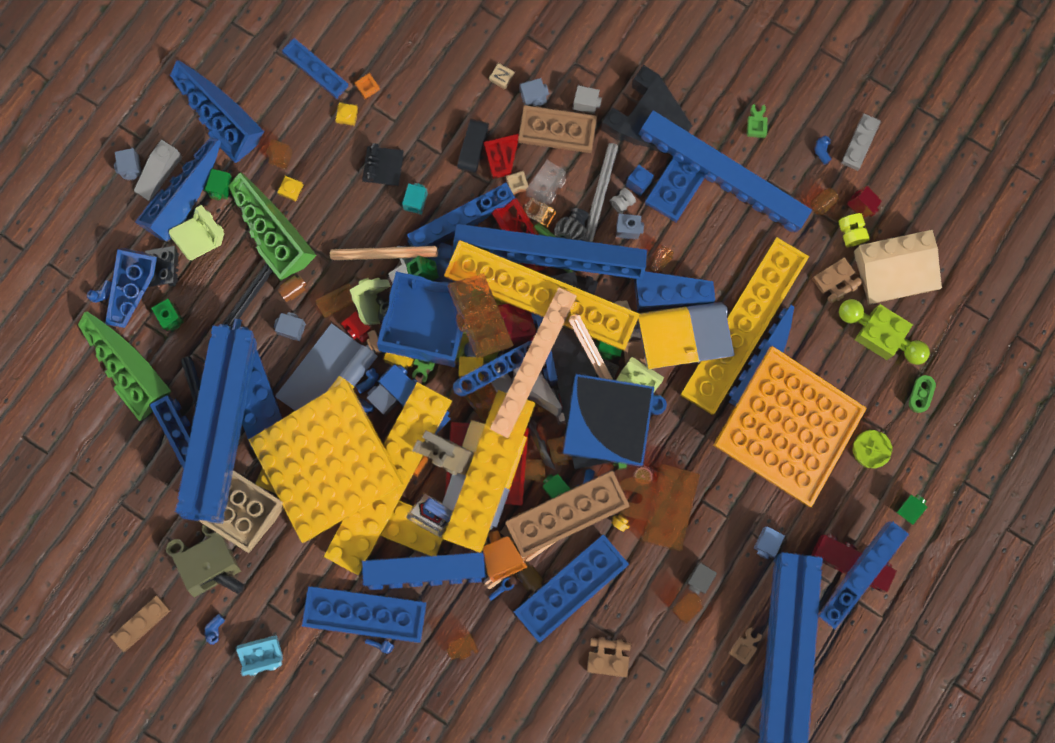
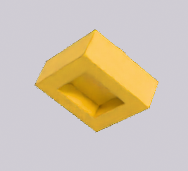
(346, 114)
(290, 188)

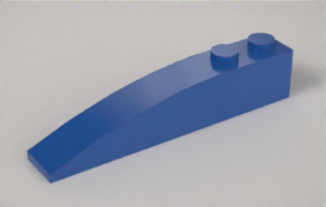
(218, 112)
(172, 206)

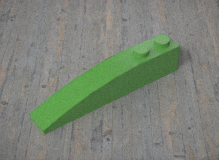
(275, 236)
(134, 377)

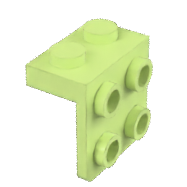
(197, 234)
(365, 299)
(637, 373)

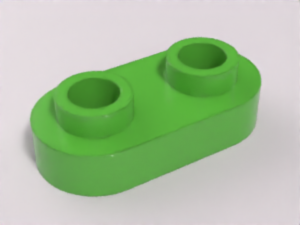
(922, 395)

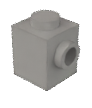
(587, 100)

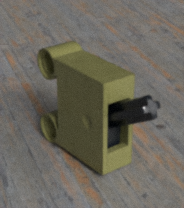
(206, 564)

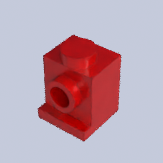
(356, 327)

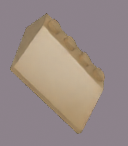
(899, 267)
(247, 514)

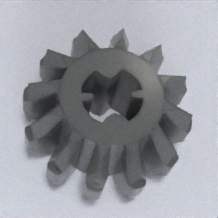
(570, 229)

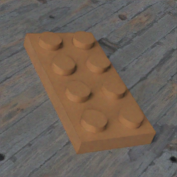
(557, 129)

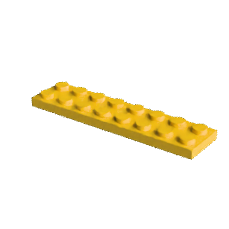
(486, 480)

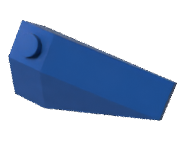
(130, 280)

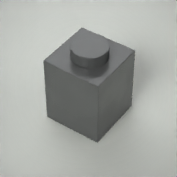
(700, 579)

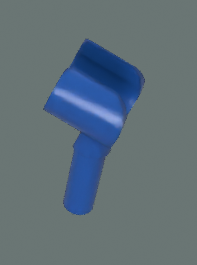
(502, 588)
(386, 647)

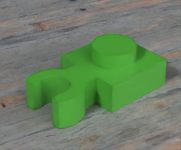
(756, 123)
(423, 366)

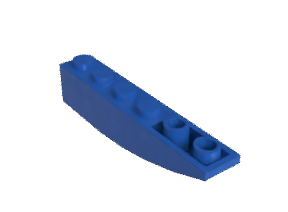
(468, 214)
(777, 339)
(863, 573)

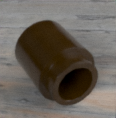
(530, 578)

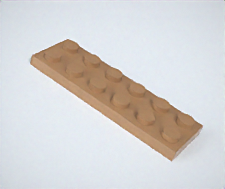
(567, 513)

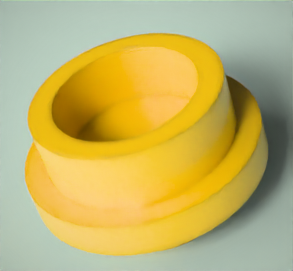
(620, 522)

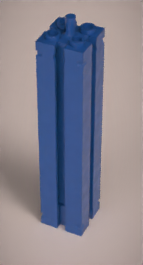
(217, 424)
(790, 649)

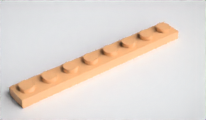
(533, 362)

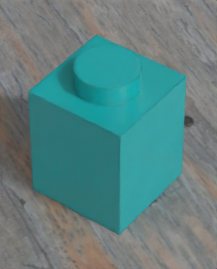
(415, 198)

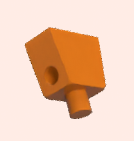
(502, 557)

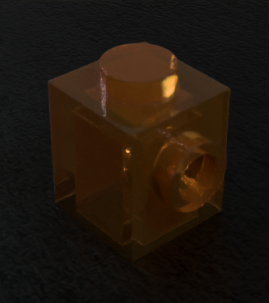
(556, 449)

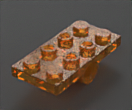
(479, 315)

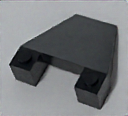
(655, 97)

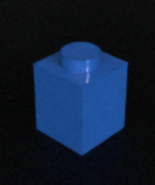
(639, 180)

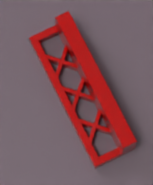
(510, 223)

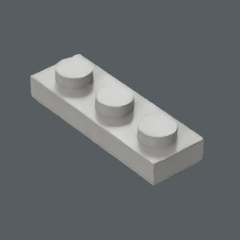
(860, 142)

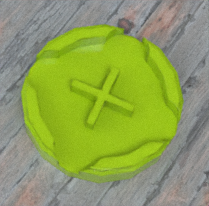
(872, 449)

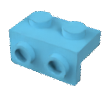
(260, 655)

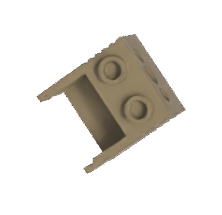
(445, 453)

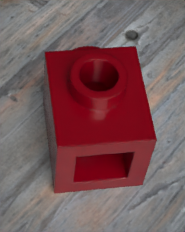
(865, 202)

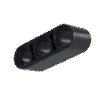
(473, 145)

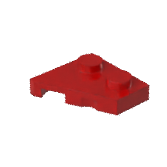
(501, 155)

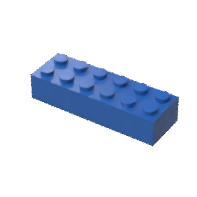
(424, 569)

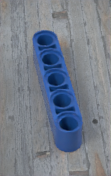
(489, 371)

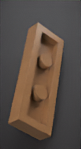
(140, 623)

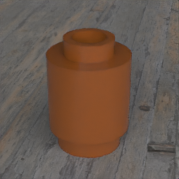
(292, 288)

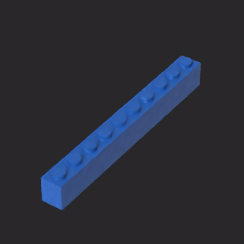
(725, 172)
(555, 251)

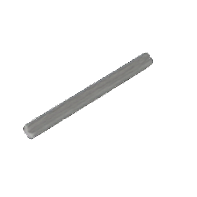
(600, 192)

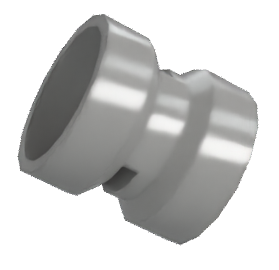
(623, 200)

